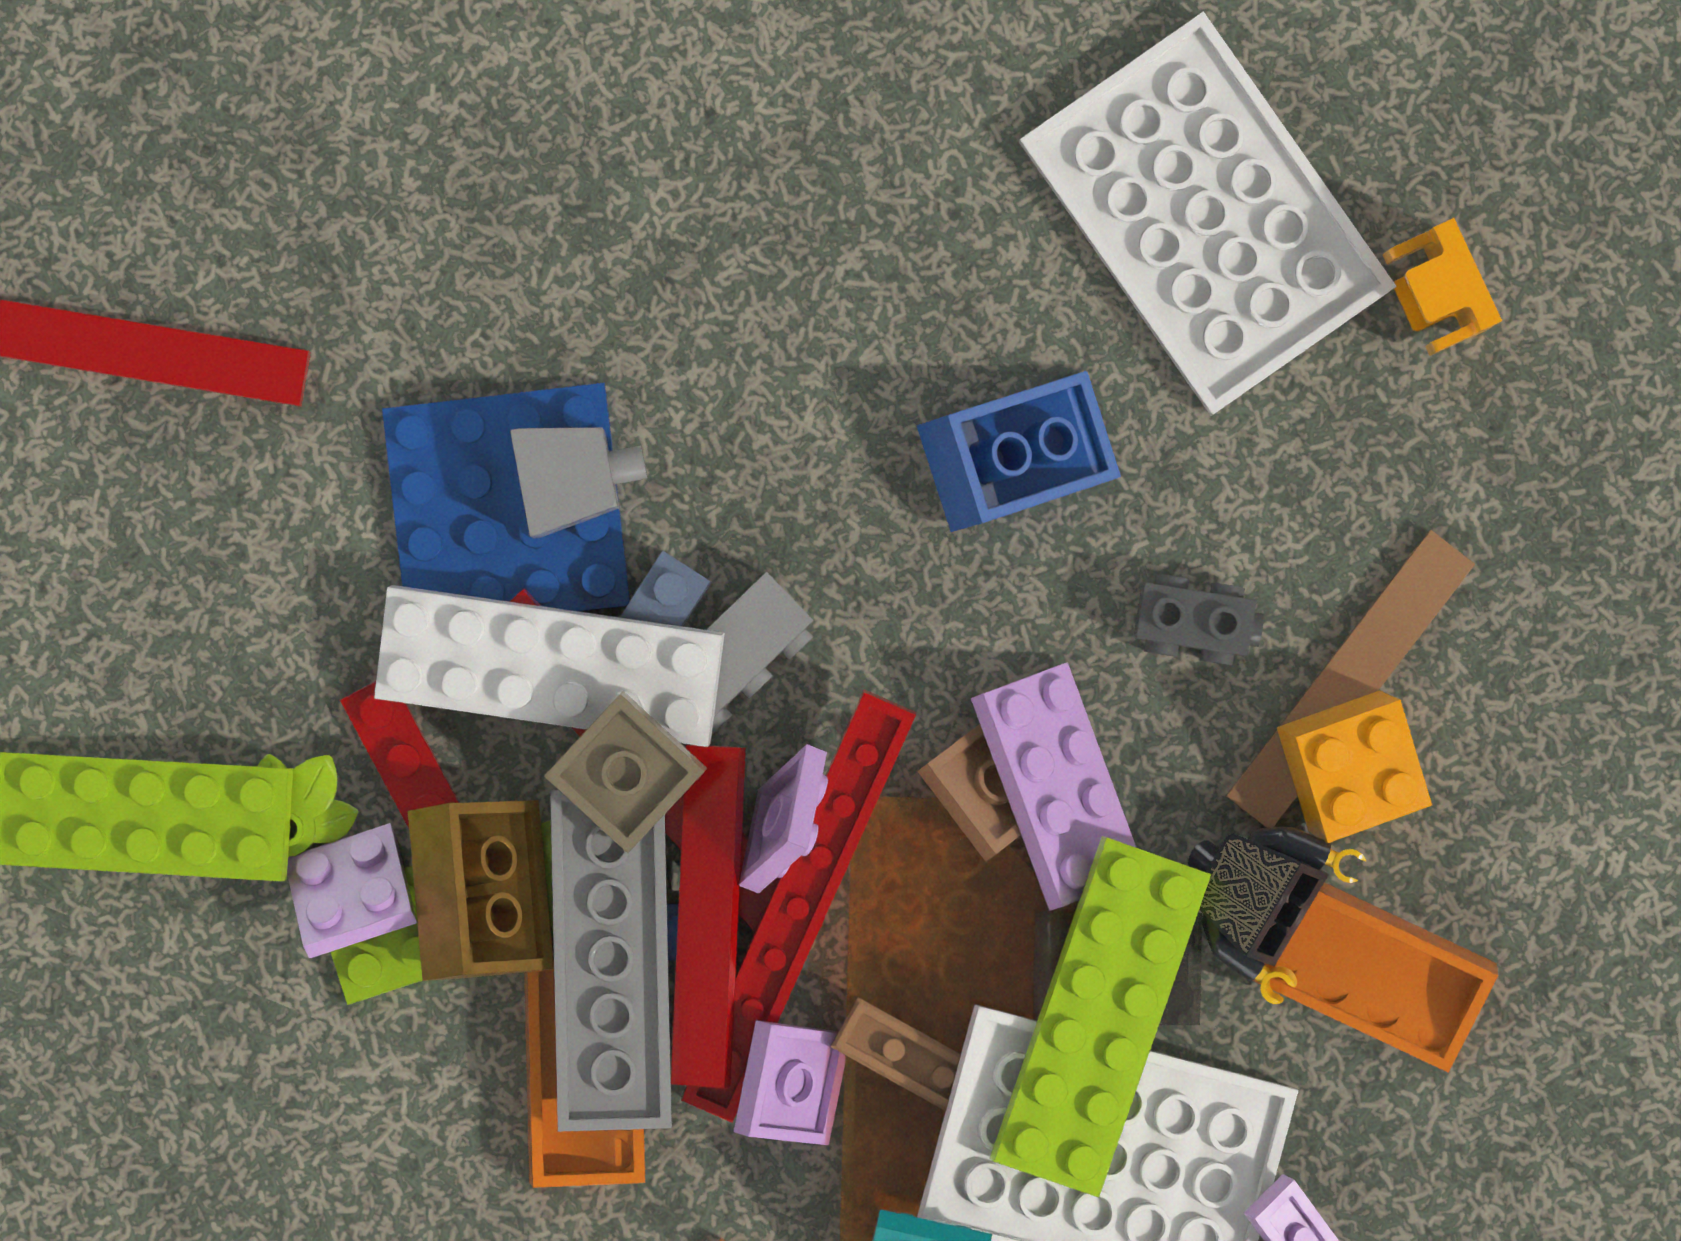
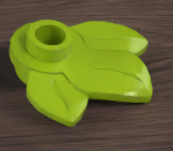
(314, 804)

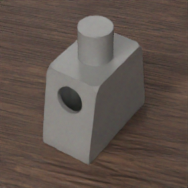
(570, 475)

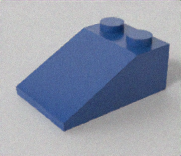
(1018, 451)

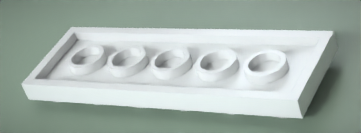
(544, 662)

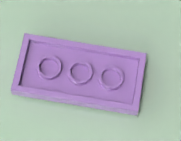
(1052, 777)

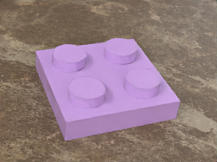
(784, 819)
(350, 891)
(790, 1084)

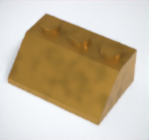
(480, 889)

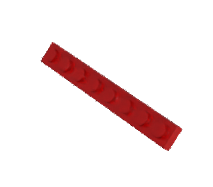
(809, 885)

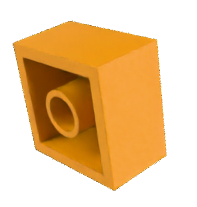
(1354, 766)

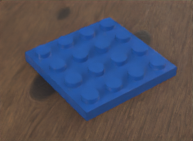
(465, 510)

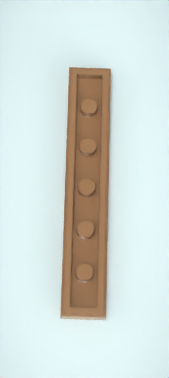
(1358, 665)

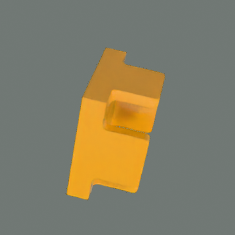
(1443, 286)

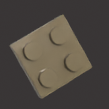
(625, 772)

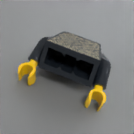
(1261, 895)

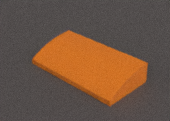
(1385, 977)
(566, 1156)

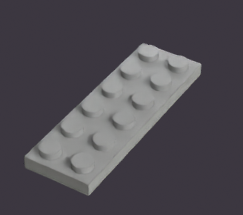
(609, 976)

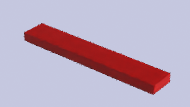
(153, 353)
(708, 920)

